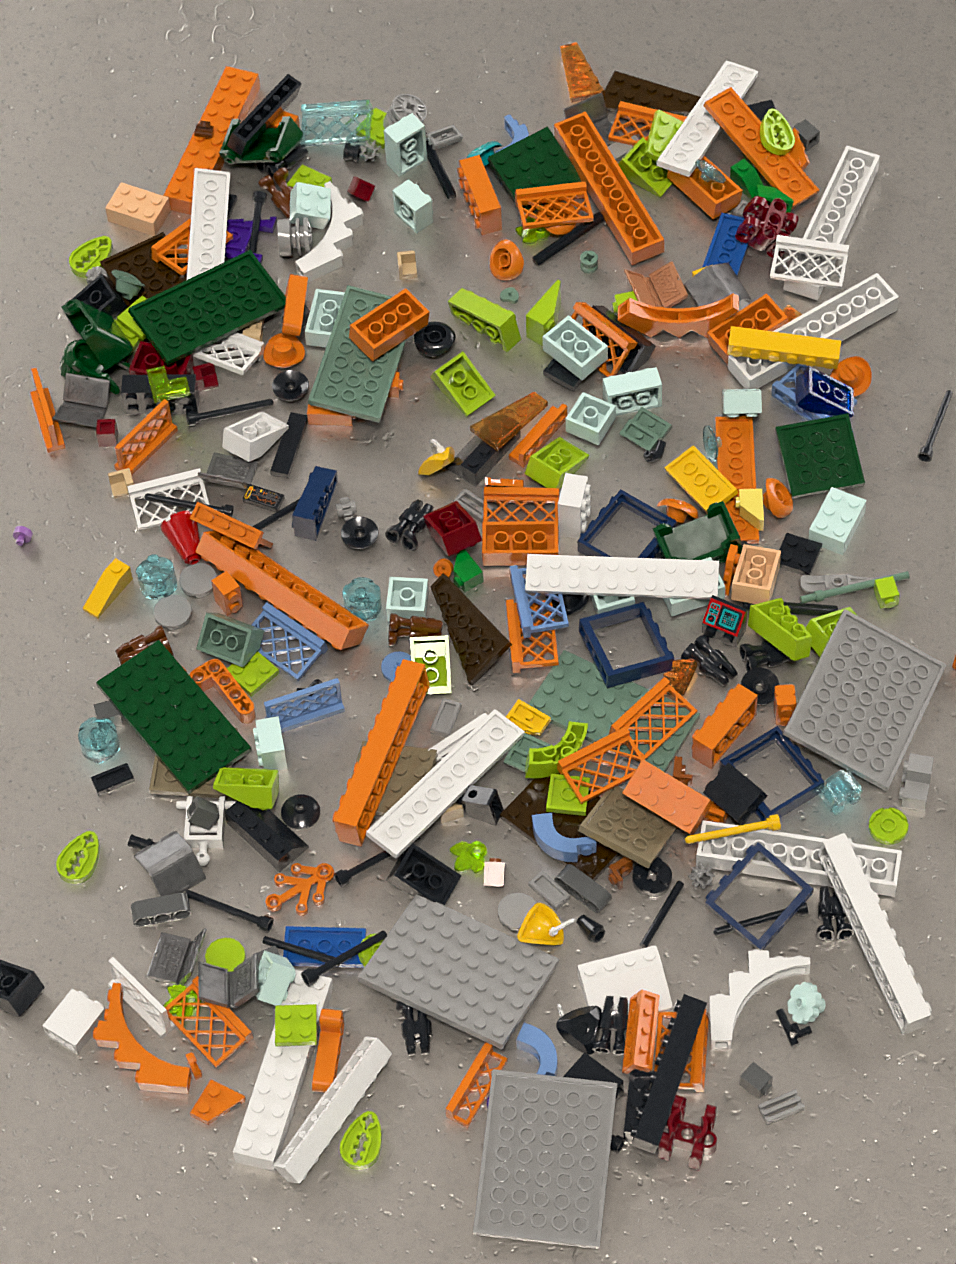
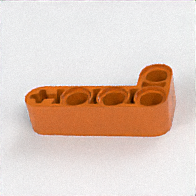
(294, 305)
(227, 692)
(328, 1049)

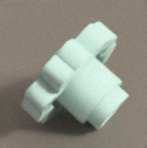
(805, 1003)

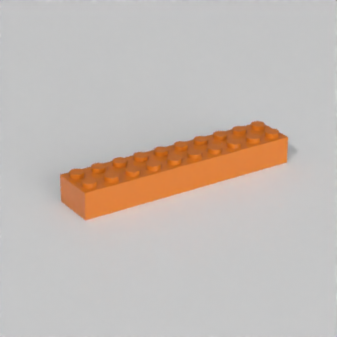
(229, 101)
(609, 188)
(283, 590)
(381, 752)

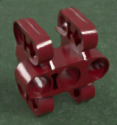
(766, 224)
(678, 1128)

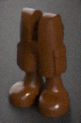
(280, 199)
(417, 627)
(138, 644)

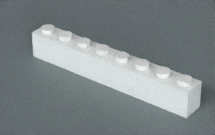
(332, 1110)

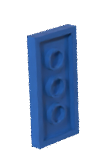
(725, 246)
(325, 940)

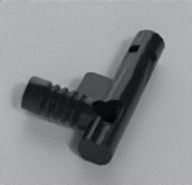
(792, 1029)

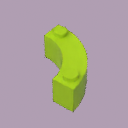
(544, 761)

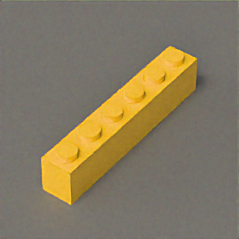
(784, 347)

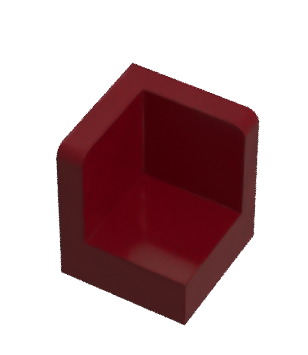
(361, 188)
(206, 376)
(107, 432)

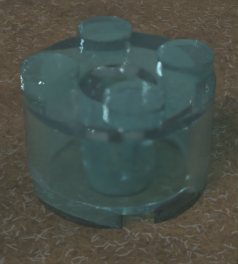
(156, 577)
(362, 598)
(98, 739)
(840, 791)

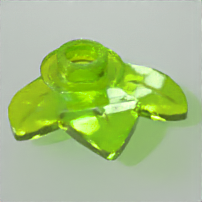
(532, 235)
(467, 858)
(174, 991)

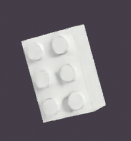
(574, 505)

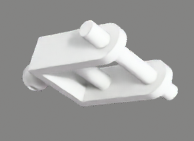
(205, 841)

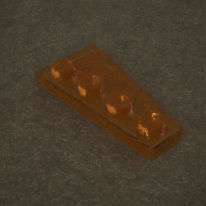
(579, 74)
(507, 422)

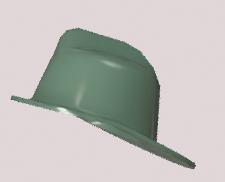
(127, 284)

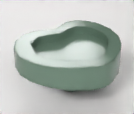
(509, 295)

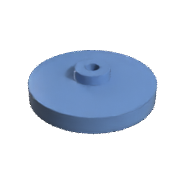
(391, 662)

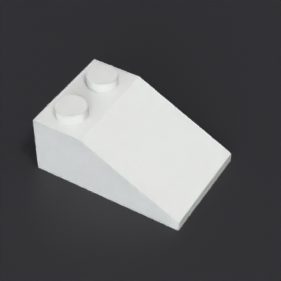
(253, 435)

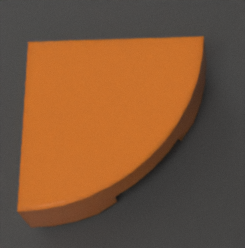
(191, 1061)

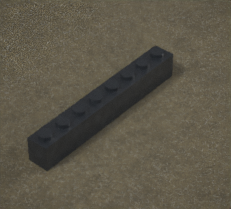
(668, 1073)

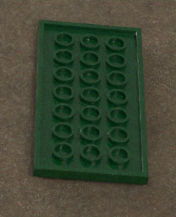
(208, 307)
(173, 716)

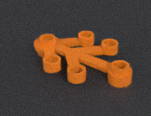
(301, 886)

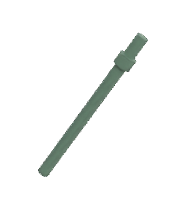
(819, 595)

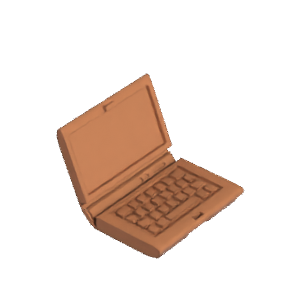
(660, 288)

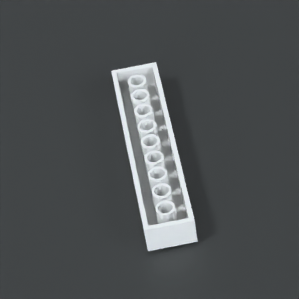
(836, 212)
(833, 320)
(798, 854)
(874, 933)
(279, 1085)

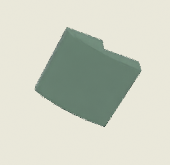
(645, 429)
(518, 753)

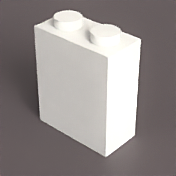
(74, 1020)

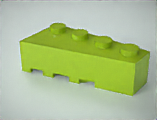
(486, 318)
(780, 628)

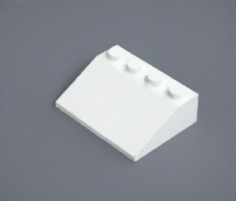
(624, 977)

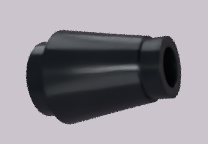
(591, 928)

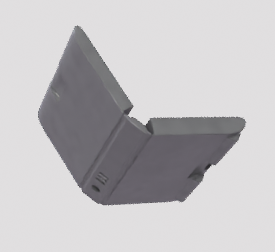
(597, 112)
(715, 284)
(83, 400)
(230, 471)
(171, 864)
(175, 958)
(228, 988)

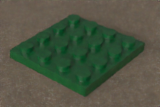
(533, 163)
(819, 455)

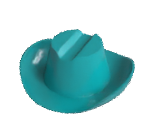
(485, 151)

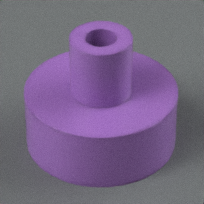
(22, 535)

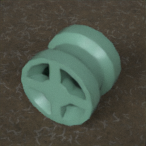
(585, 265)

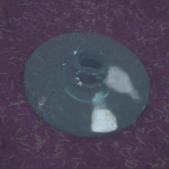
(709, 172)
(711, 443)

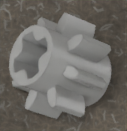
(368, 155)
(94, 273)
(346, 509)
(697, 873)

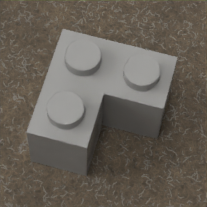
(917, 781)

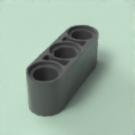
(583, 888)
(160, 909)

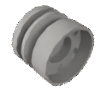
(403, 106)
(294, 236)

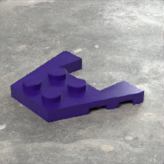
(241, 234)

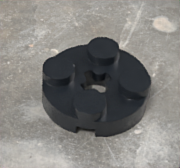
(648, 886)

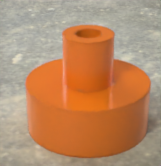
(443, 566)

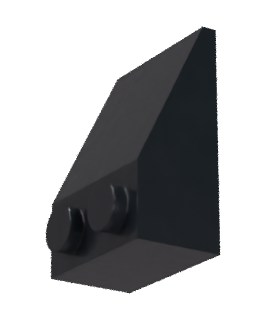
(103, 296)
(423, 875)
(17, 987)

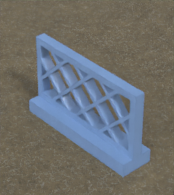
(788, 396)
(525, 612)
(297, 632)
(309, 712)

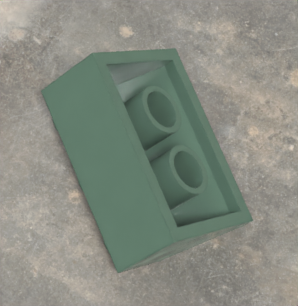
(229, 639)

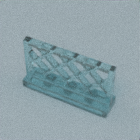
(336, 111)

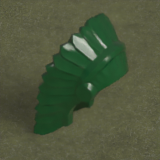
(81, 360)

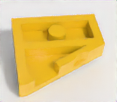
(528, 718)

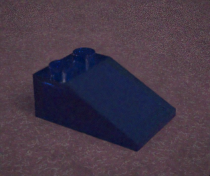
(823, 394)

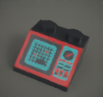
(724, 621)

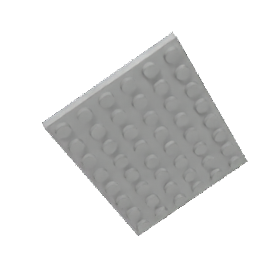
(864, 700)
(459, 971)
(545, 1159)

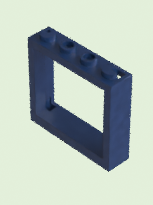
(607, 513)
(631, 672)
(794, 754)
(782, 920)

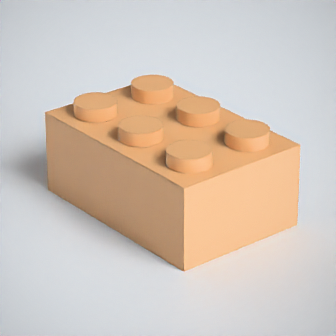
(138, 209)
(755, 574)

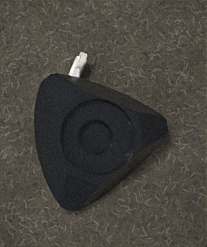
(580, 1027)

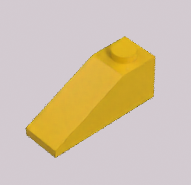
(108, 587)

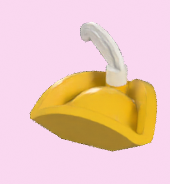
(437, 460)
(542, 926)

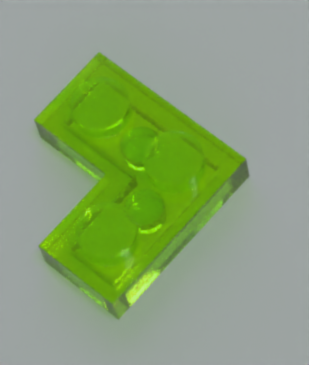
(164, 388)

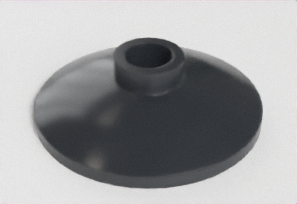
(290, 379)
(356, 527)
(763, 678)
(302, 818)

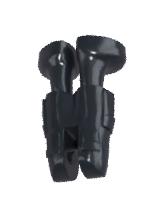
(289, 161)
(413, 520)
(770, 655)
(714, 666)
(829, 909)
(611, 1021)
(415, 1031)

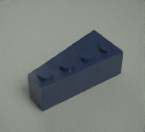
(314, 503)

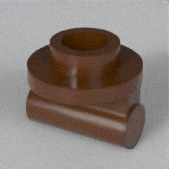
(204, 129)

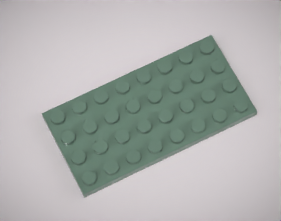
(347, 376)
(578, 694)

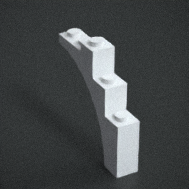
(327, 254)
(743, 986)

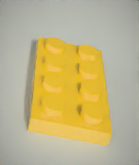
(700, 478)

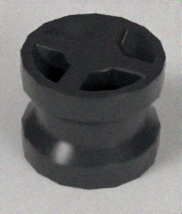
(351, 152)

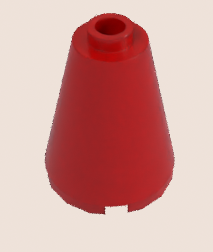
(183, 536)

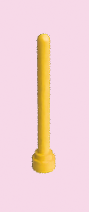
(771, 823)

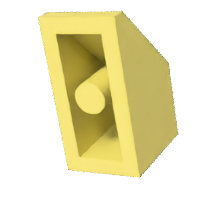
(751, 506)

